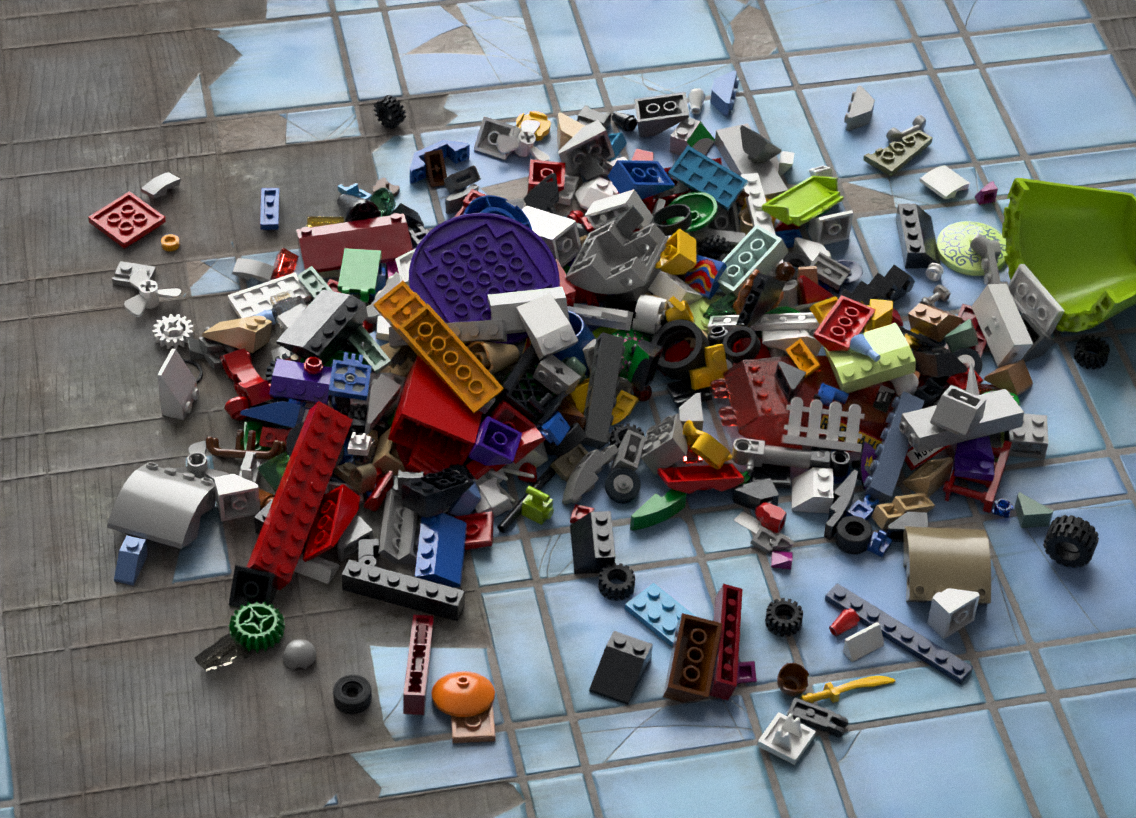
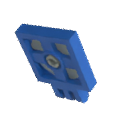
(350, 378)

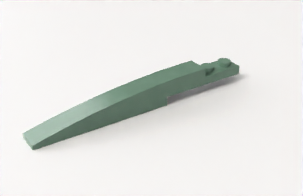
(360, 339)

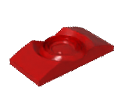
(702, 477)

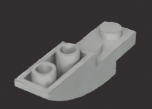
(584, 474)

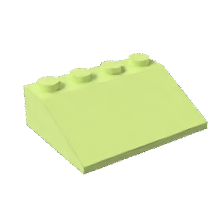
(859, 371)

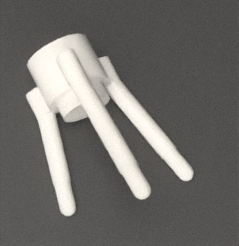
(501, 476)

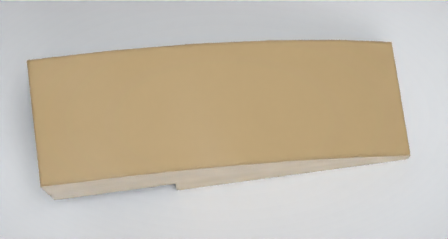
(887, 513)

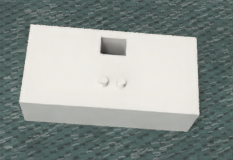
(1001, 324)

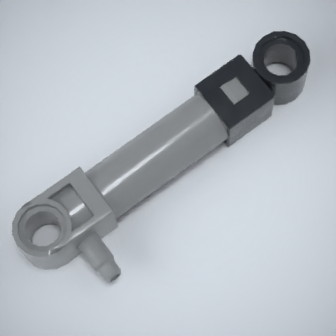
(755, 452)

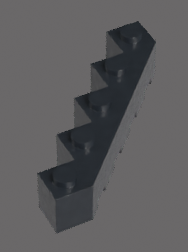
(888, 287)

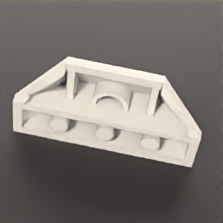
(594, 190)

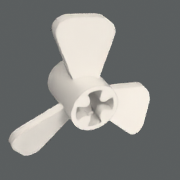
(524, 143)
(148, 294)

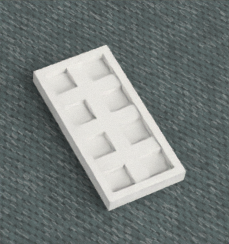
(257, 298)

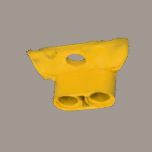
(706, 446)

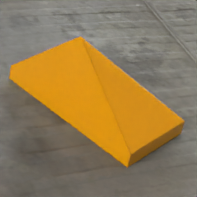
(803, 357)

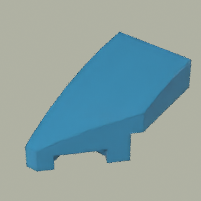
(354, 190)

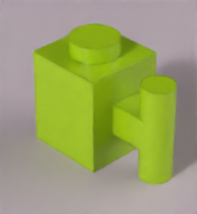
(537, 506)

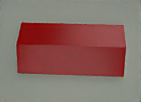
(842, 324)

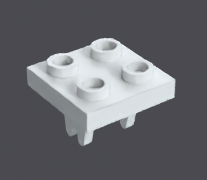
(786, 738)

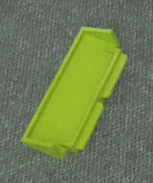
(804, 200)

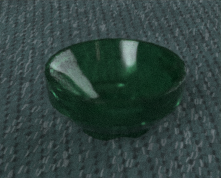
(384, 201)

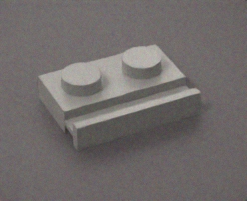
(127, 269)
(830, 271)

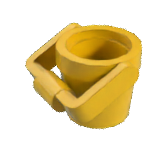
(679, 311)

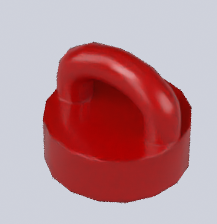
(528, 468)

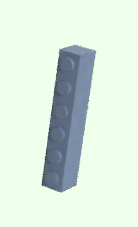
(891, 451)

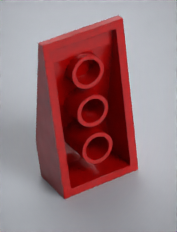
(331, 520)

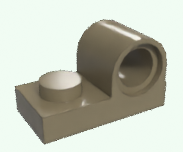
(359, 478)

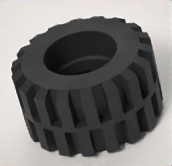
(1071, 541)

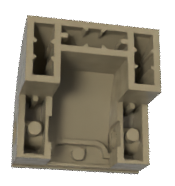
(946, 560)

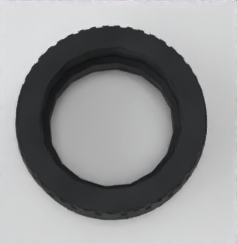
(672, 332)

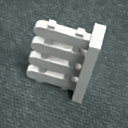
(833, 425)

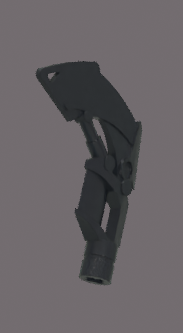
(544, 197)

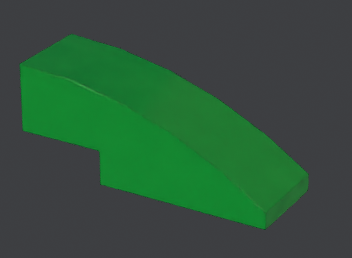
(658, 509)

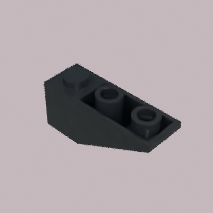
(761, 298)

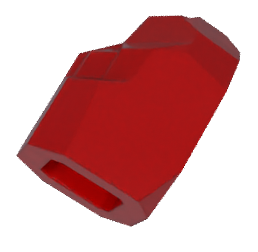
(771, 516)

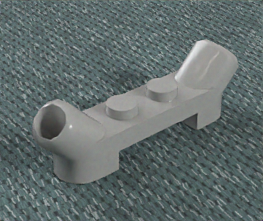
(989, 252)

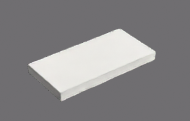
(1034, 299)

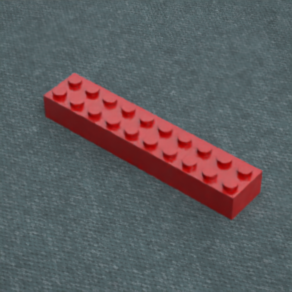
(300, 493)

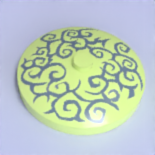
(955, 249)

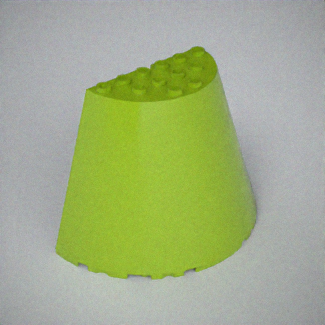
(1076, 246)

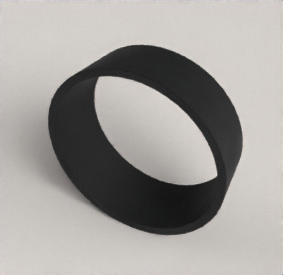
(669, 212)

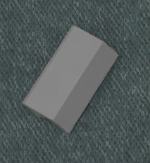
(504, 305)
(399, 531)

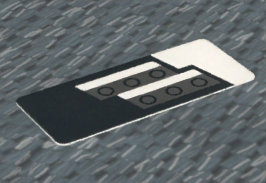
(883, 398)

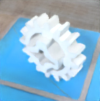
(173, 331)

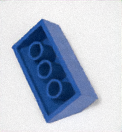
(441, 550)

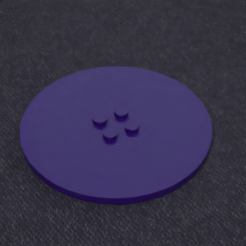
(478, 257)

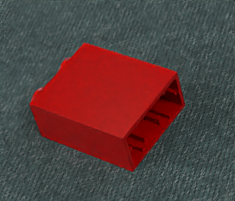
(433, 416)

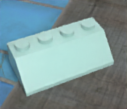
(755, 251)

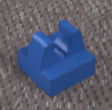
(879, 543)

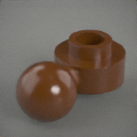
(784, 271)

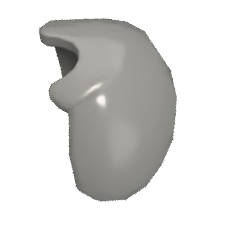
(299, 654)

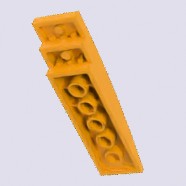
(438, 346)

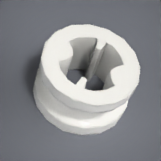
(936, 268)

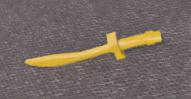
(834, 693)

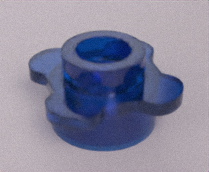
(1002, 508)

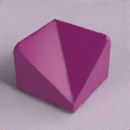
(987, 194)

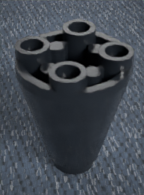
(357, 208)

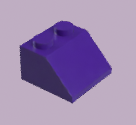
(495, 443)

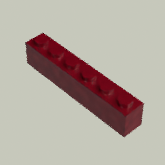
(728, 612)

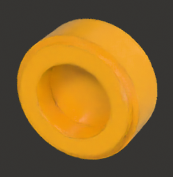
(170, 242)

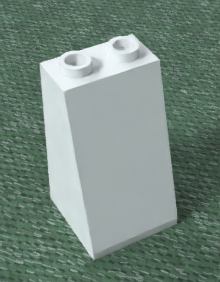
(557, 232)

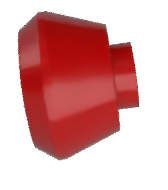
(235, 406)

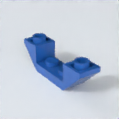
(454, 150)

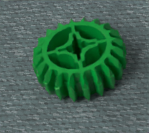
(257, 626)

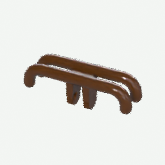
(212, 446)

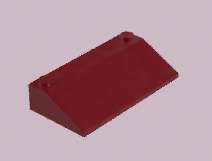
(325, 244)

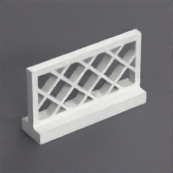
(603, 316)

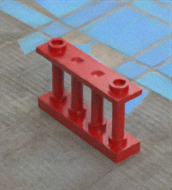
(987, 498)

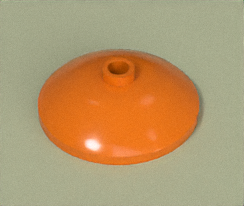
(463, 694)

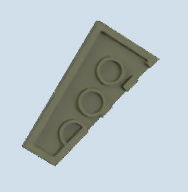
(898, 153)

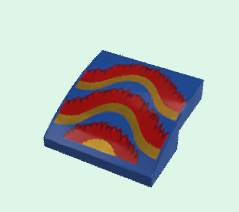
(705, 276)

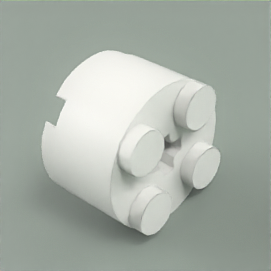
(649, 313)

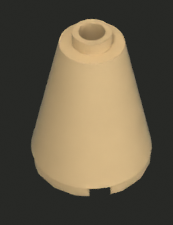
(494, 355)

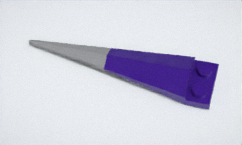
(975, 456)

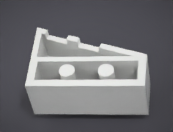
(609, 207)

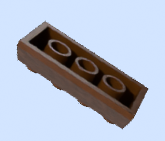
(692, 659)

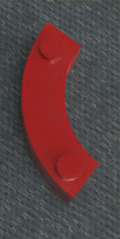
(246, 379)

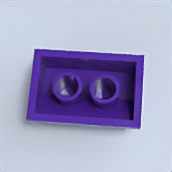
(294, 383)

